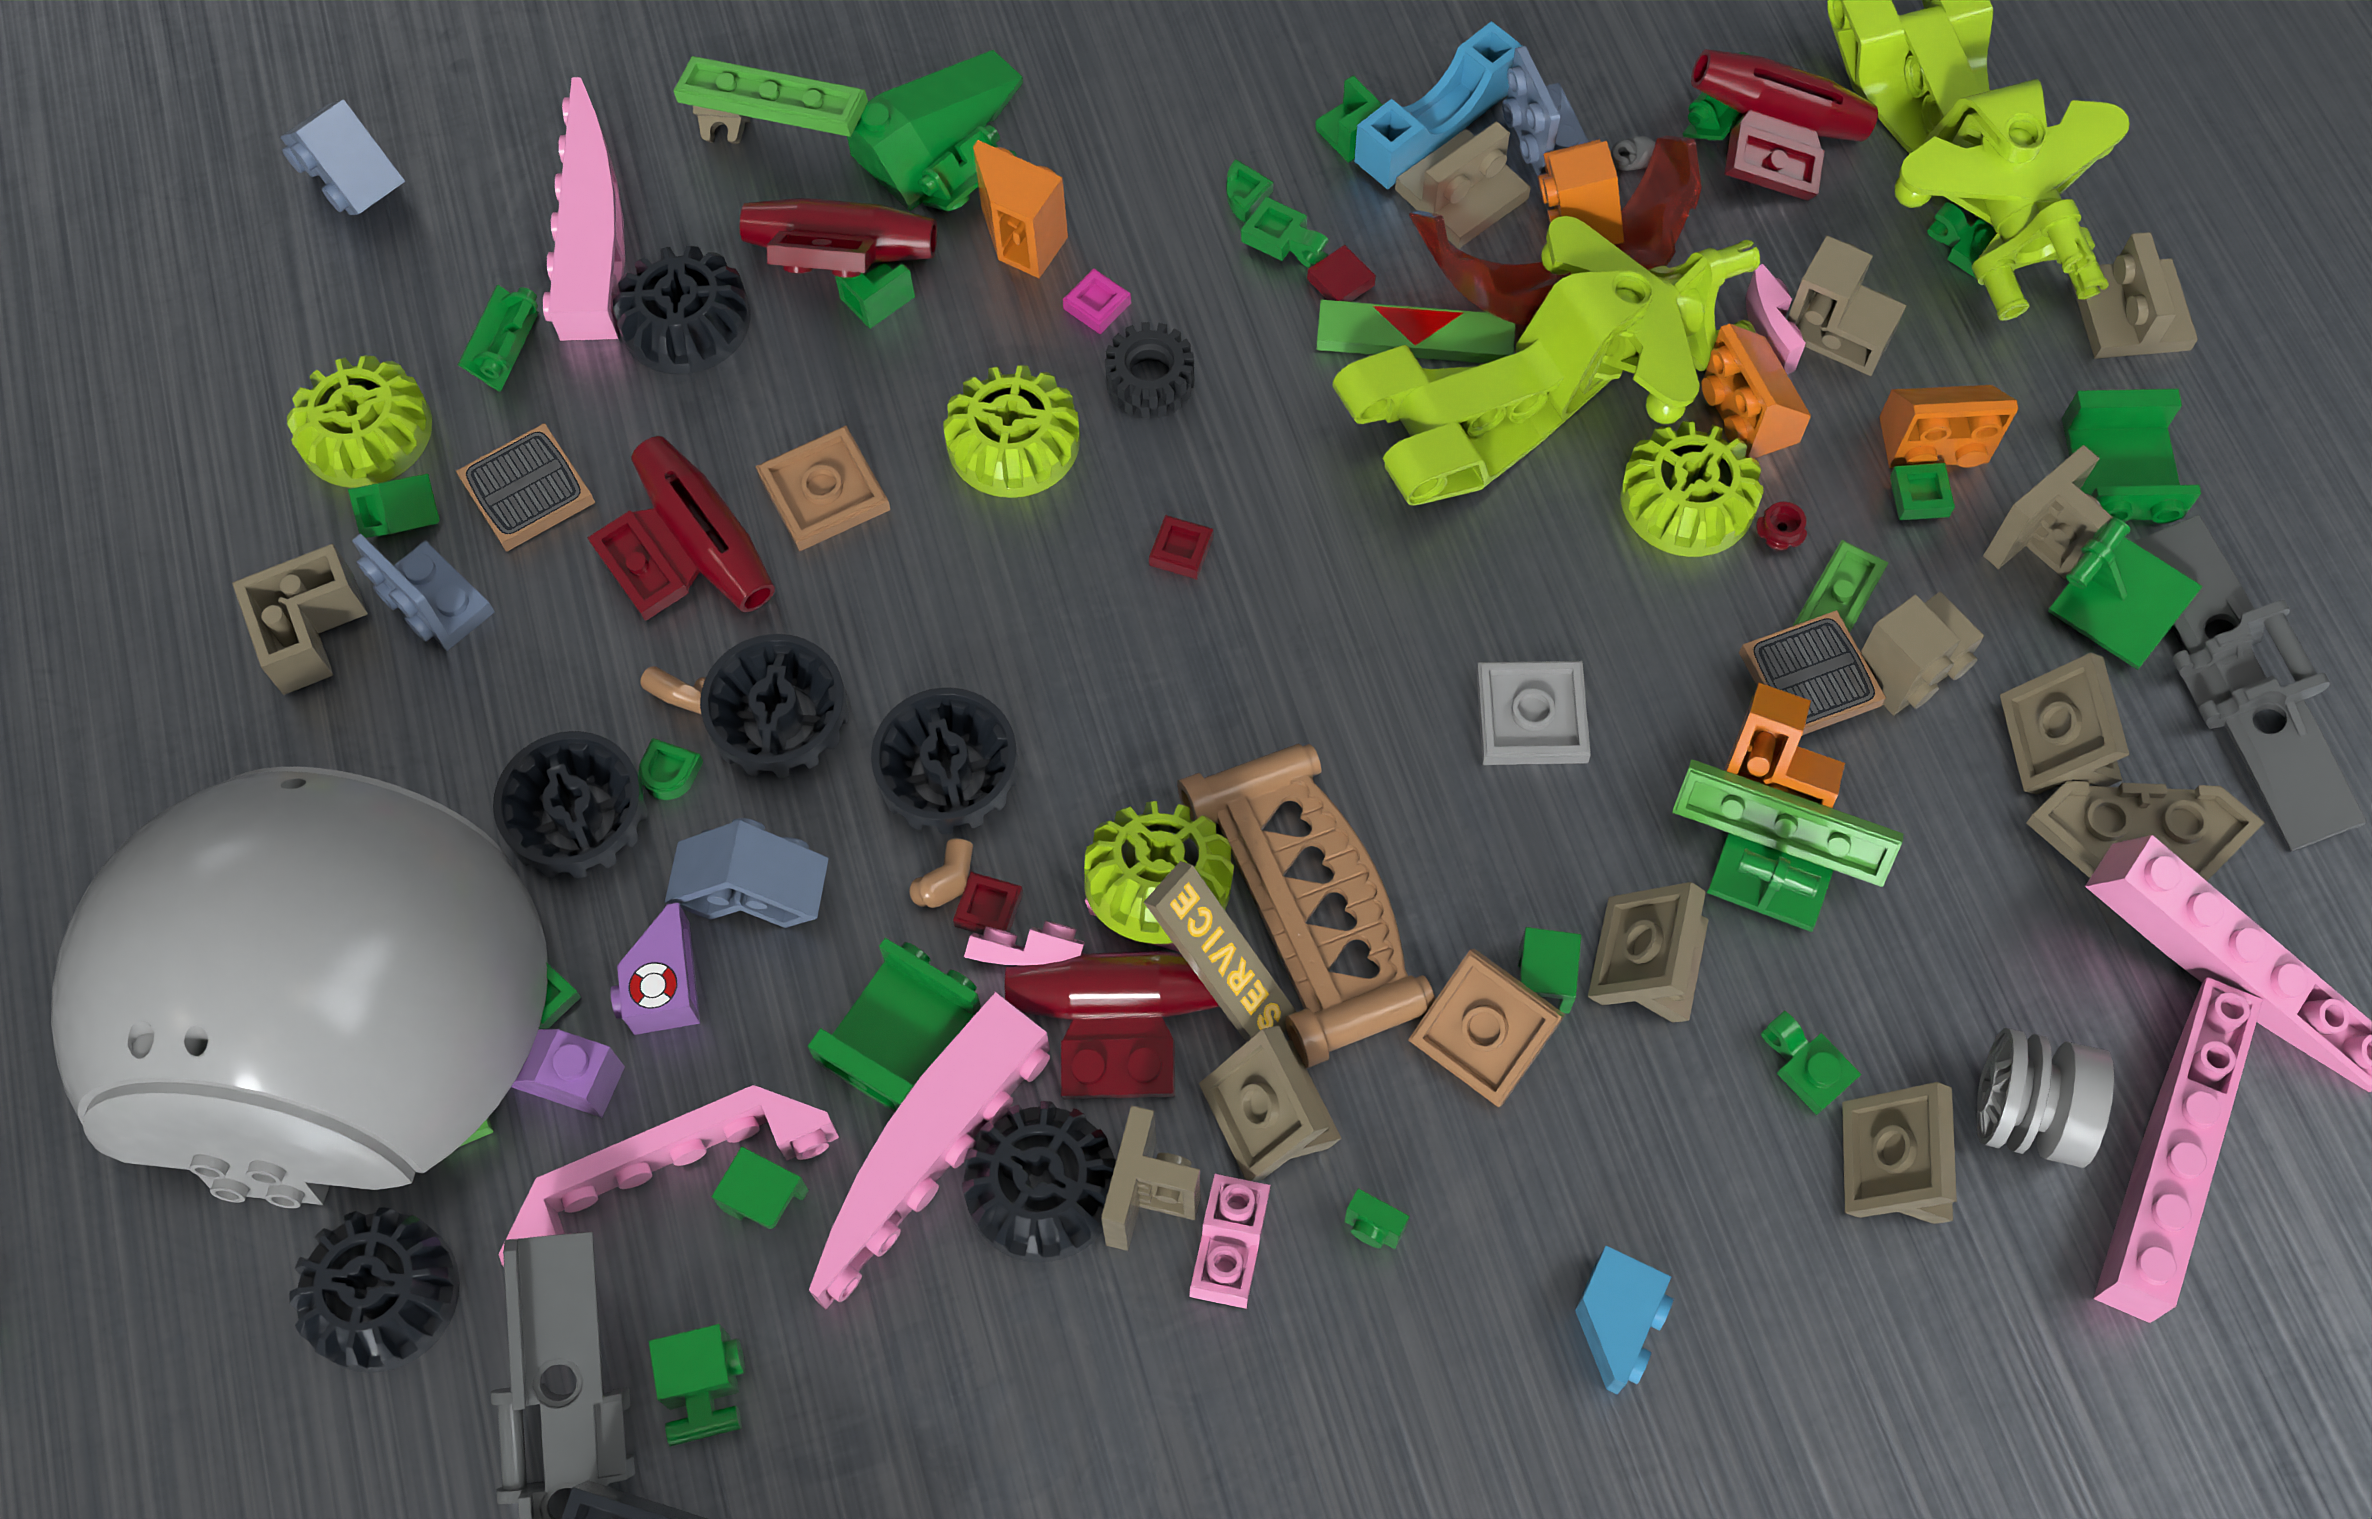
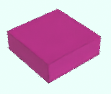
(1096, 301)

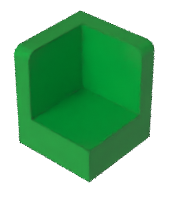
(1341, 123)
(877, 292)
(394, 506)
(1550, 964)
(757, 1189)

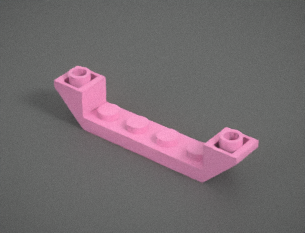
(797, 1129)

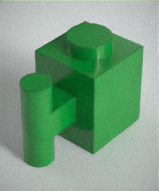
(692, 1372)

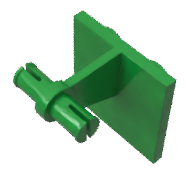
(2123, 595)
(1770, 882)

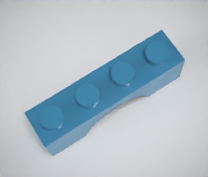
(1474, 82)

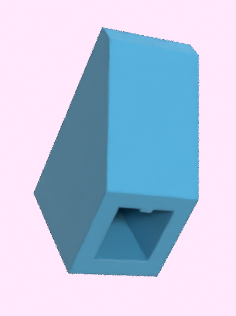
(1617, 1312)

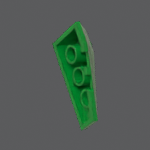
(927, 117)

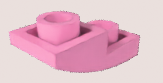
(1766, 310)
(1042, 946)
(1230, 1241)

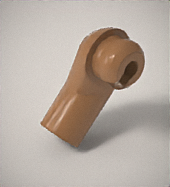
(672, 689)
(946, 881)

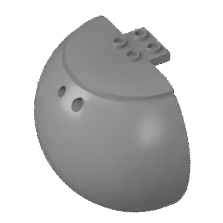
(297, 987)

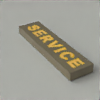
(1218, 952)

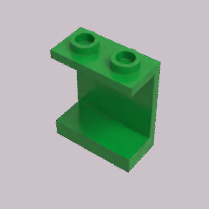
(2136, 460)
(897, 1025)

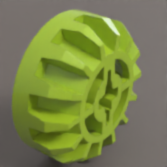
(360, 432)
(1006, 443)
(1688, 520)
(1119, 887)

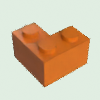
(1585, 186)
(1770, 753)

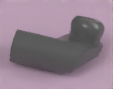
(1632, 153)

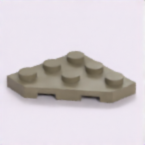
(2196, 824)

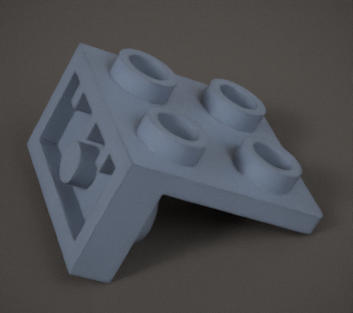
(1538, 112)
(427, 591)

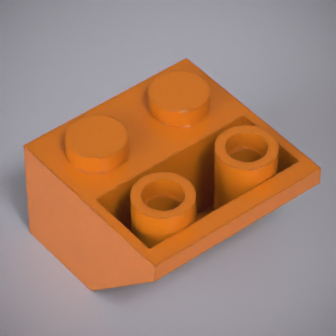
(1021, 208)
(1753, 393)
(1945, 424)

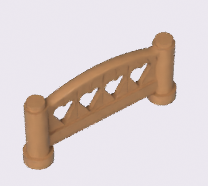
(1335, 1005)

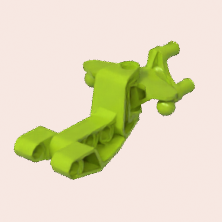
(1978, 142)
(1589, 329)

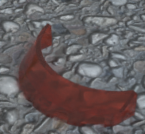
(1650, 230)

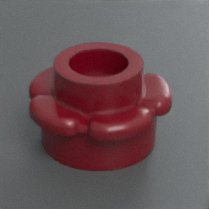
(1785, 515)

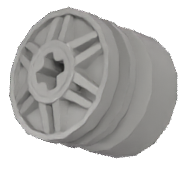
(2054, 1098)

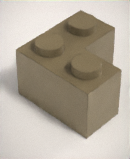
(1839, 313)
(290, 608)
(1918, 649)

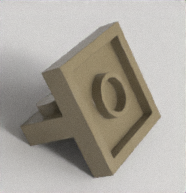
(1466, 183)
(2140, 308)
(2053, 518)
(2066, 727)
(1651, 950)
(1268, 1105)
(1900, 1153)
(1146, 1182)

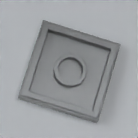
(1532, 713)

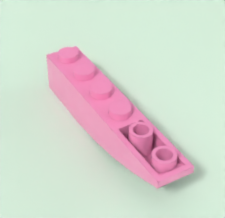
(585, 229)
(2220, 942)
(928, 1134)
(2179, 1155)

